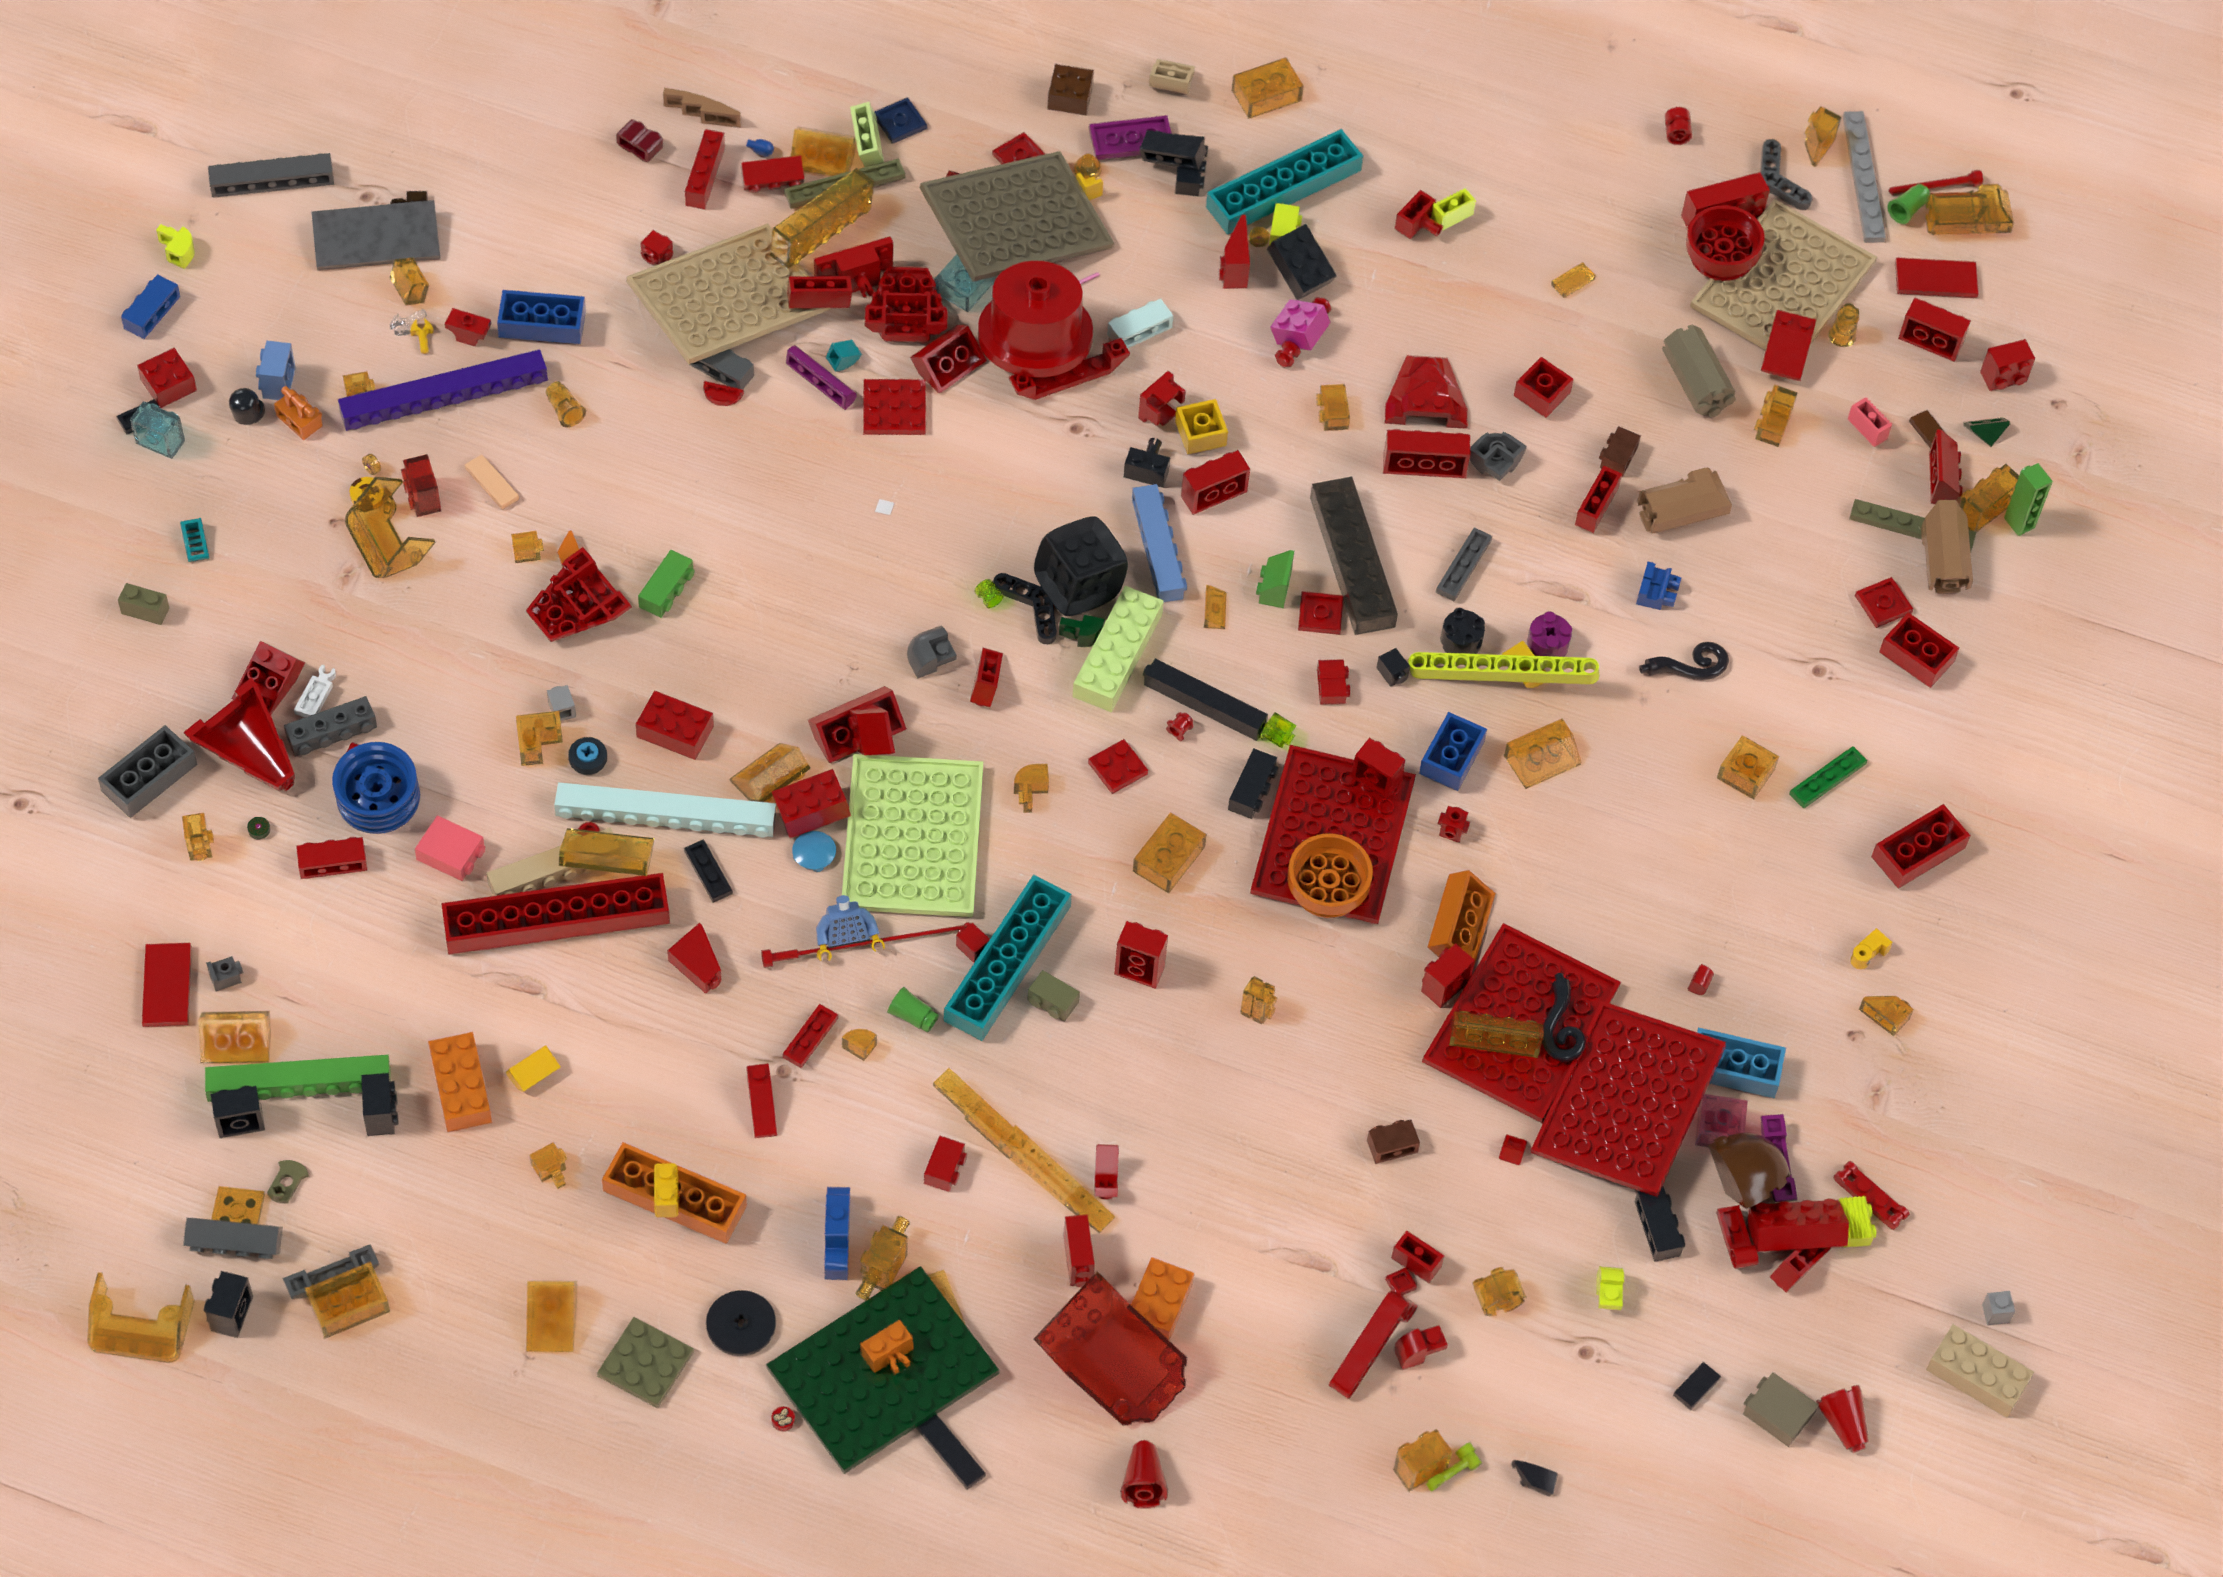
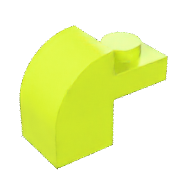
(179, 245)
(1610, 1287)

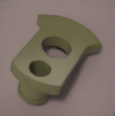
(290, 1169)

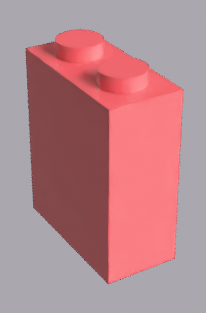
(450, 848)

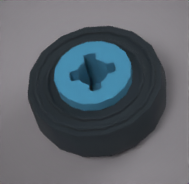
(593, 761)

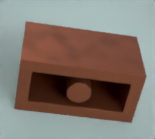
(1620, 450)
(1393, 1141)

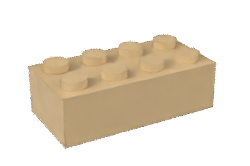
(1979, 1370)

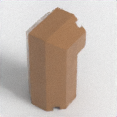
(1684, 502)
(1947, 548)

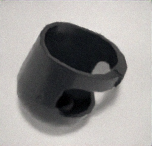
(244, 406)

